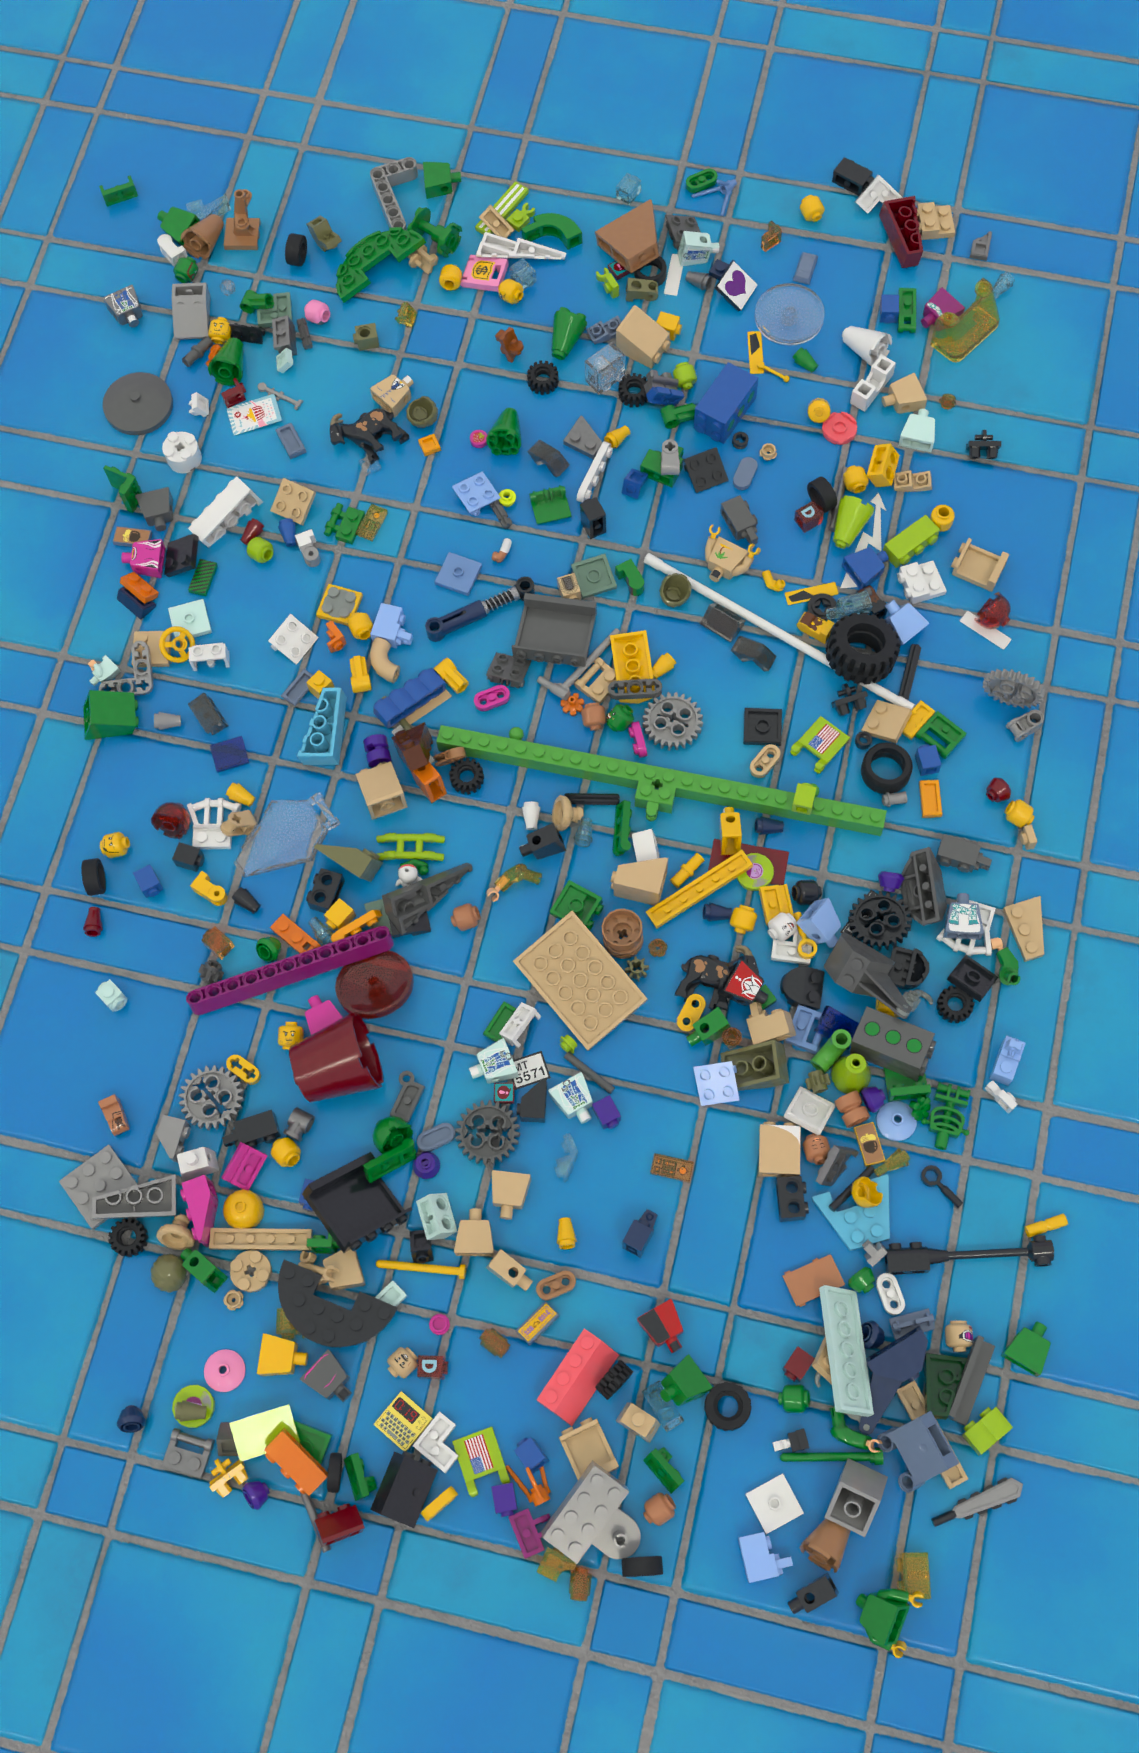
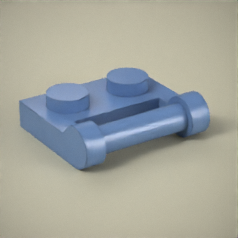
(802, 1023)

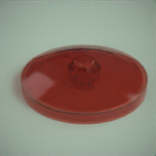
(375, 985)

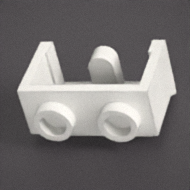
(208, 653)

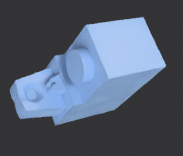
(388, 626)
(1007, 1060)
(758, 1561)

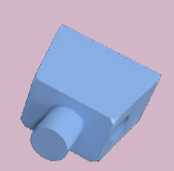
(905, 620)
(820, 922)

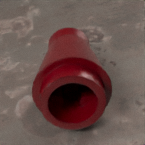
(252, 530)
(93, 922)

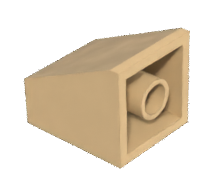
(642, 338)
(381, 790)
(640, 880)

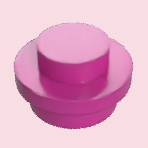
(439, 1324)

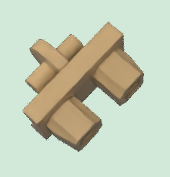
(423, 259)

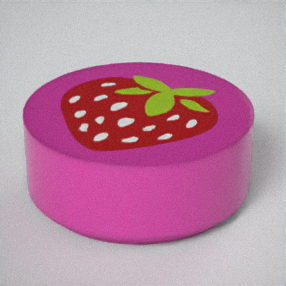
(478, 438)

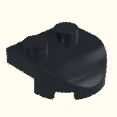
(909, 968)
(803, 987)

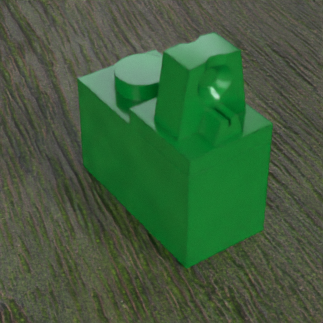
(652, 466)

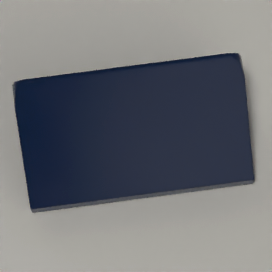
(132, 603)

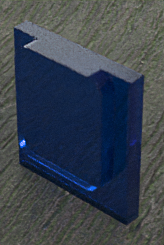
(229, 754)

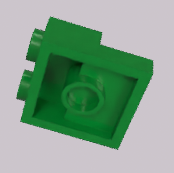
(580, 901)

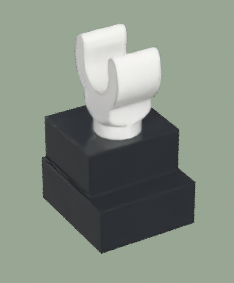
(797, 1442)

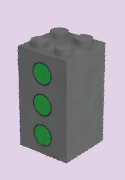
(893, 1044)

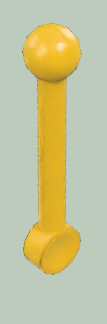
(761, 365)

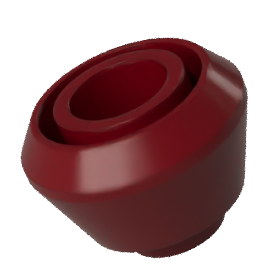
(998, 790)

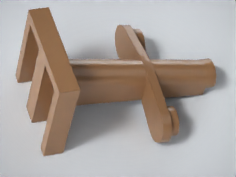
(241, 231)

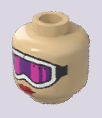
(959, 1335)

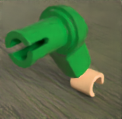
(1009, 965)

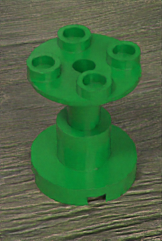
(447, 238)

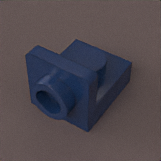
(718, 269)

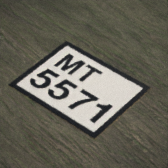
(530, 1070)

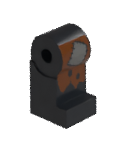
(878, 604)

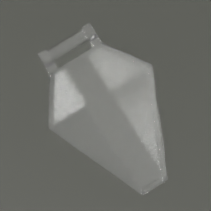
(285, 836)

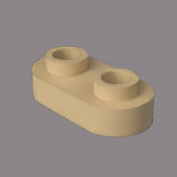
(764, 762)

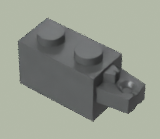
(739, 519)
(961, 854)

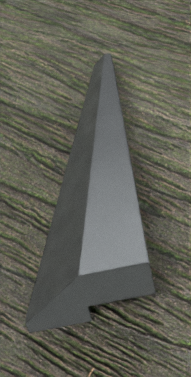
(410, 902)

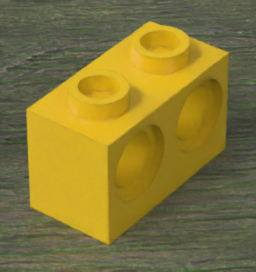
(883, 465)

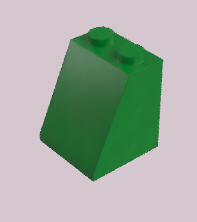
(109, 714)

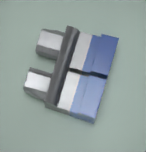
(662, 389)

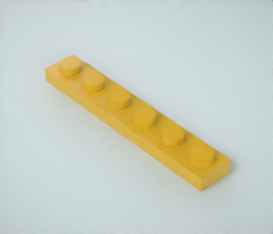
(699, 889)

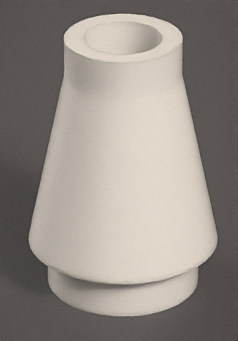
(531, 814)

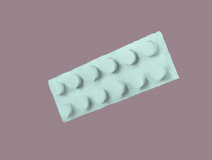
(846, 1351)

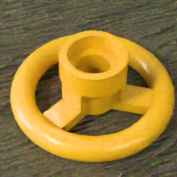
(183, 644)

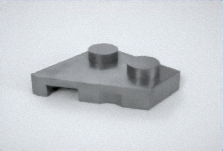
(834, 1164)

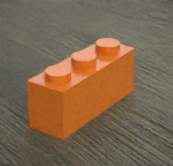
(295, 1462)

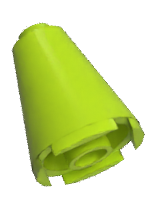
(850, 520)
(851, 1073)

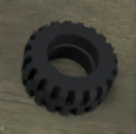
(865, 630)

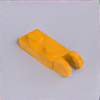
(355, 926)

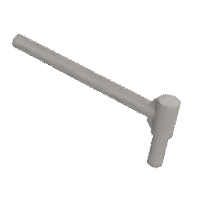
(563, 690)

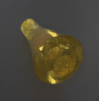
(895, 1161)

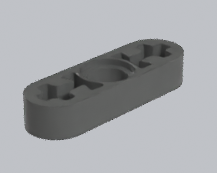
(621, 695)

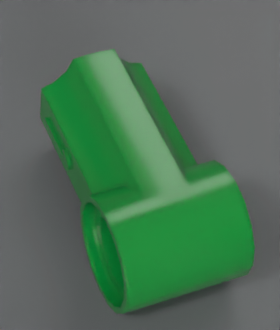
(253, 301)
(673, 416)

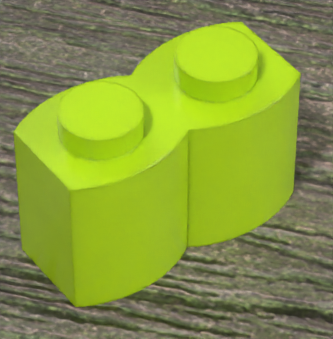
(987, 1430)

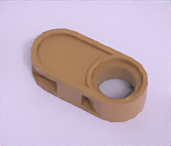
(449, 756)

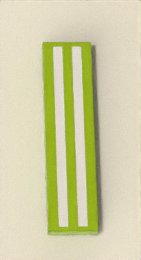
(506, 204)

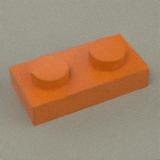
(139, 587)

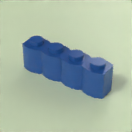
(409, 698)

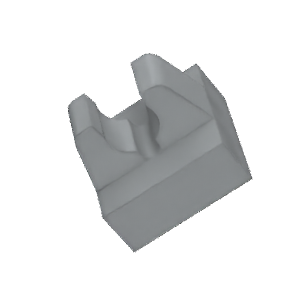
(874, 1252)

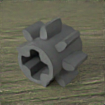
(211, 972)

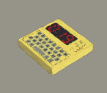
(403, 1421)

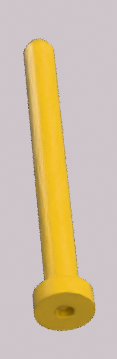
(418, 1267)

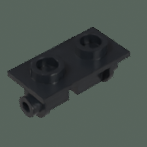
(247, 333)

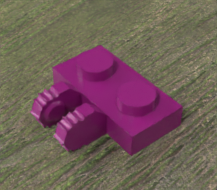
(526, 1532)

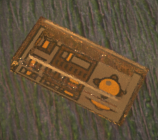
(671, 1167)

